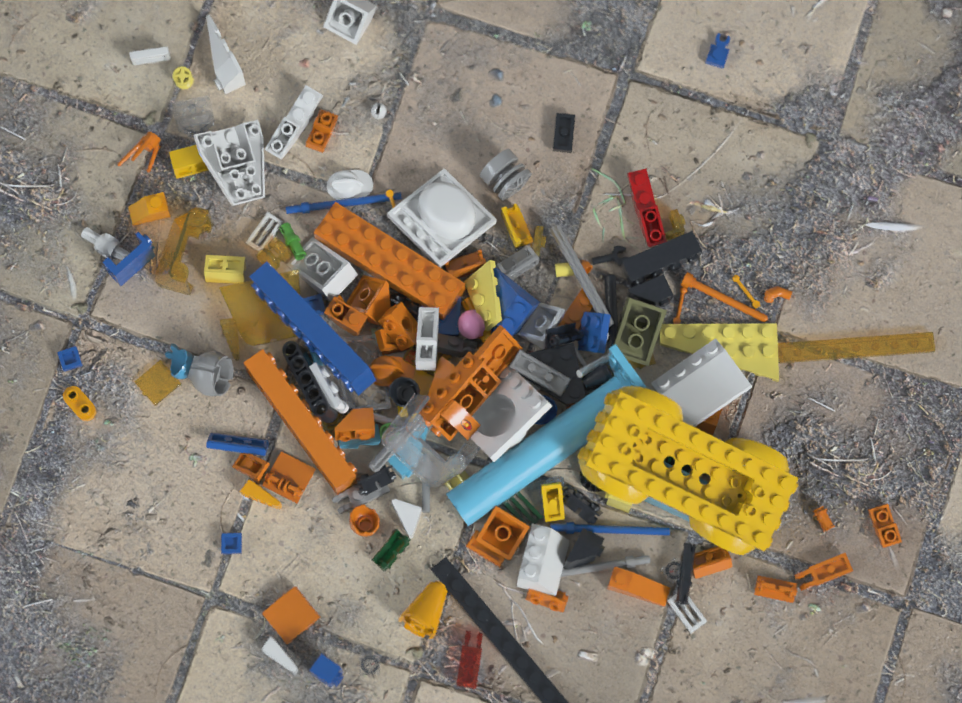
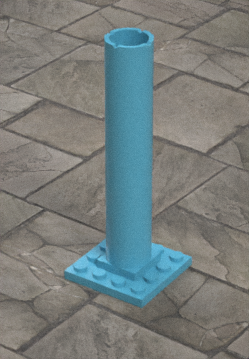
(539, 450)

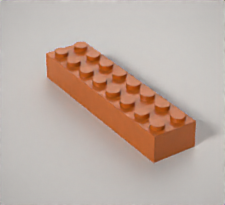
(389, 260)
(300, 422)

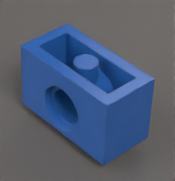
(327, 671)

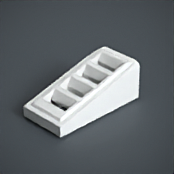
(275, 652)

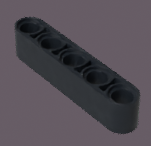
(299, 364)

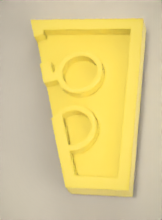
(483, 294)

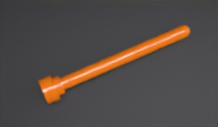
(690, 281)

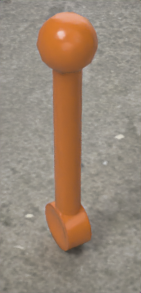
(683, 290)

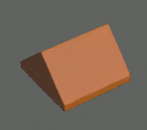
(503, 533)

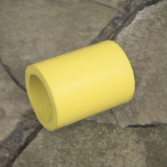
(563, 270)

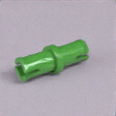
(292, 241)

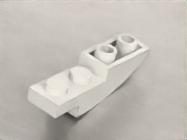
(294, 123)

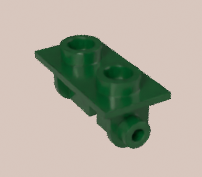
(388, 553)

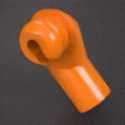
(775, 292)

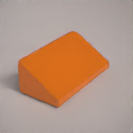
(711, 561)

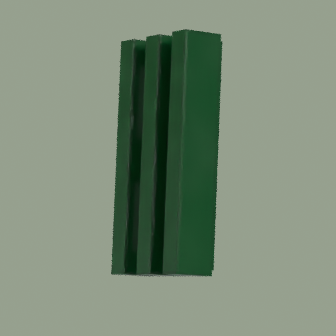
(520, 507)

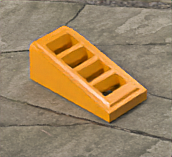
(255, 492)

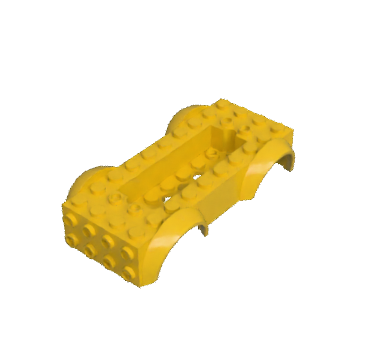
(746, 482)

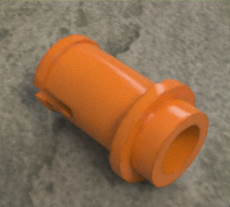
(823, 518)

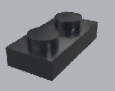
(564, 133)

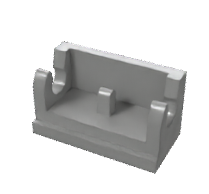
(518, 262)

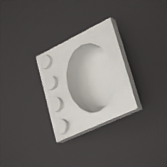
(441, 218)
(508, 414)

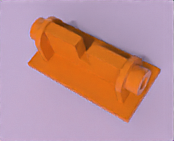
(775, 589)
(555, 603)

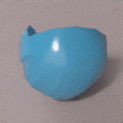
(180, 362)

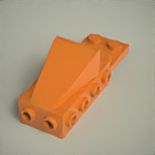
(471, 378)

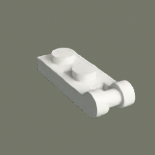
(328, 388)

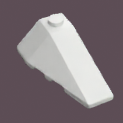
(226, 67)

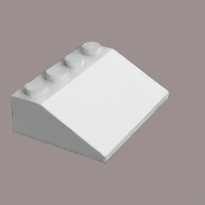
(703, 383)

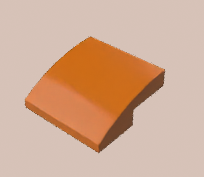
(291, 615)

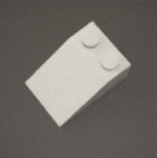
(323, 269)

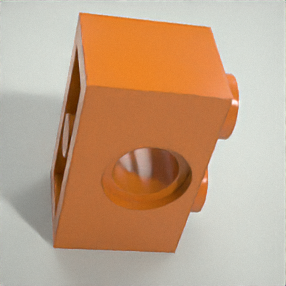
(400, 326)

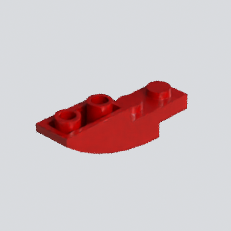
(646, 208)

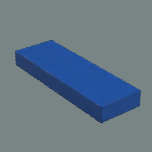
(237, 444)

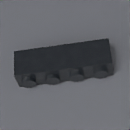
(661, 259)

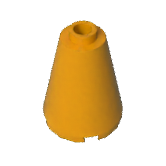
(425, 611)

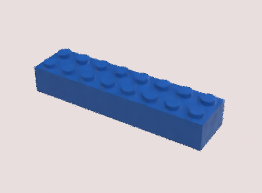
(312, 329)

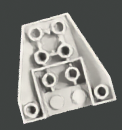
(235, 160)

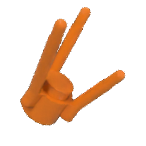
(149, 143)

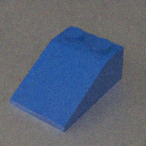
(515, 303)

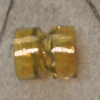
(280, 248)

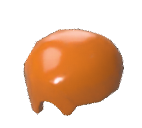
(364, 521)

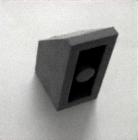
(654, 292)
(585, 549)

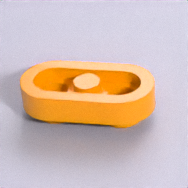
(78, 403)

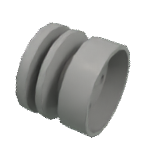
(504, 173)

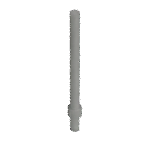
(628, 562)

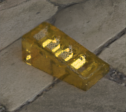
(231, 334)

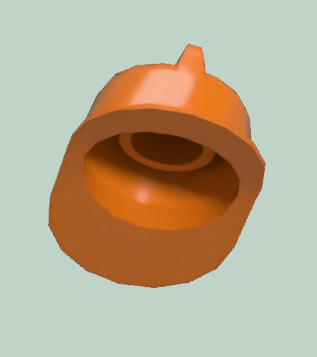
(389, 368)

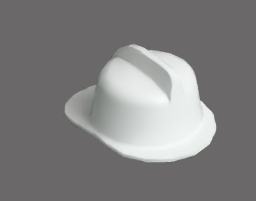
(349, 184)

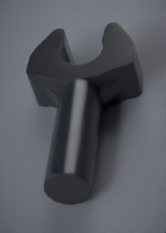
(610, 257)

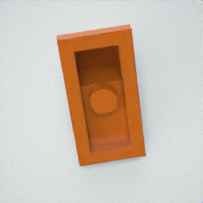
(385, 342)
(251, 466)

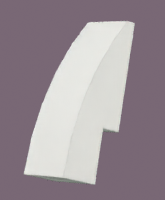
(427, 338)

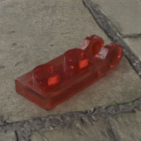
(469, 662)

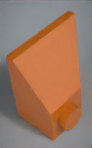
(371, 298)

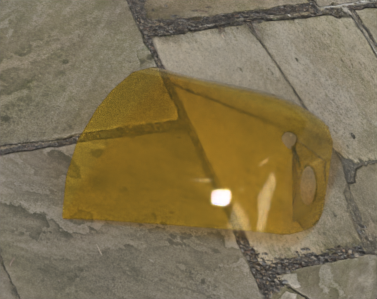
(253, 316)

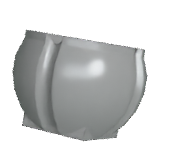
(211, 373)

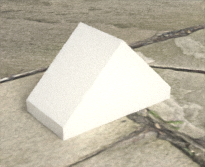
(408, 515)

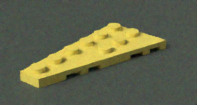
(749, 345)

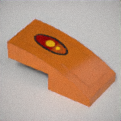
(460, 419)

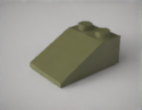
(638, 330)

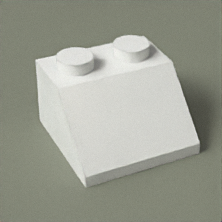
(350, 18)

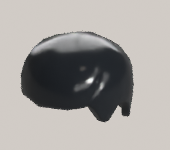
(402, 390)

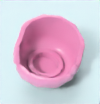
(471, 324)

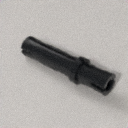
(684, 582)

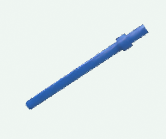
(306, 207)
(570, 528)

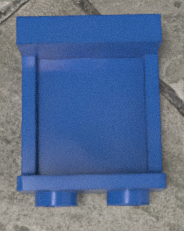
(133, 262)

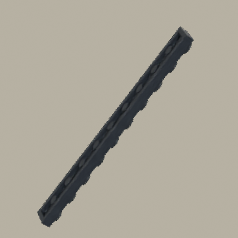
(497, 633)

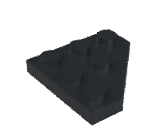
(565, 361)

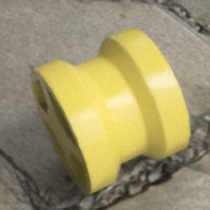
(179, 76)

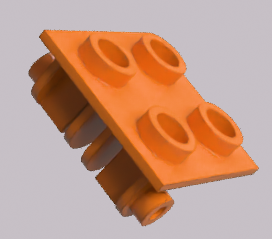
(288, 477)

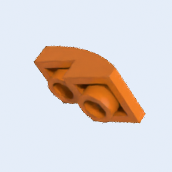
(322, 131)
(884, 525)

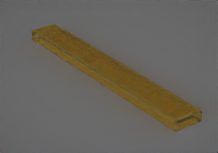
(856, 347)

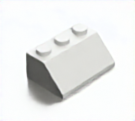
(543, 560)

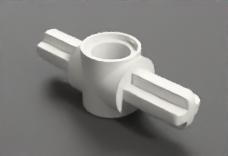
(105, 244)

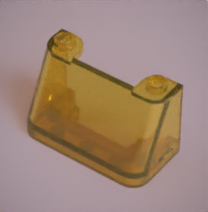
(171, 272)

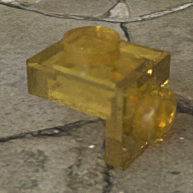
(677, 222)

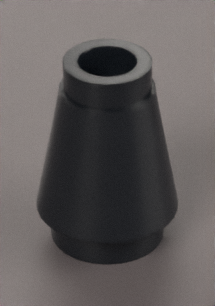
(597, 377)

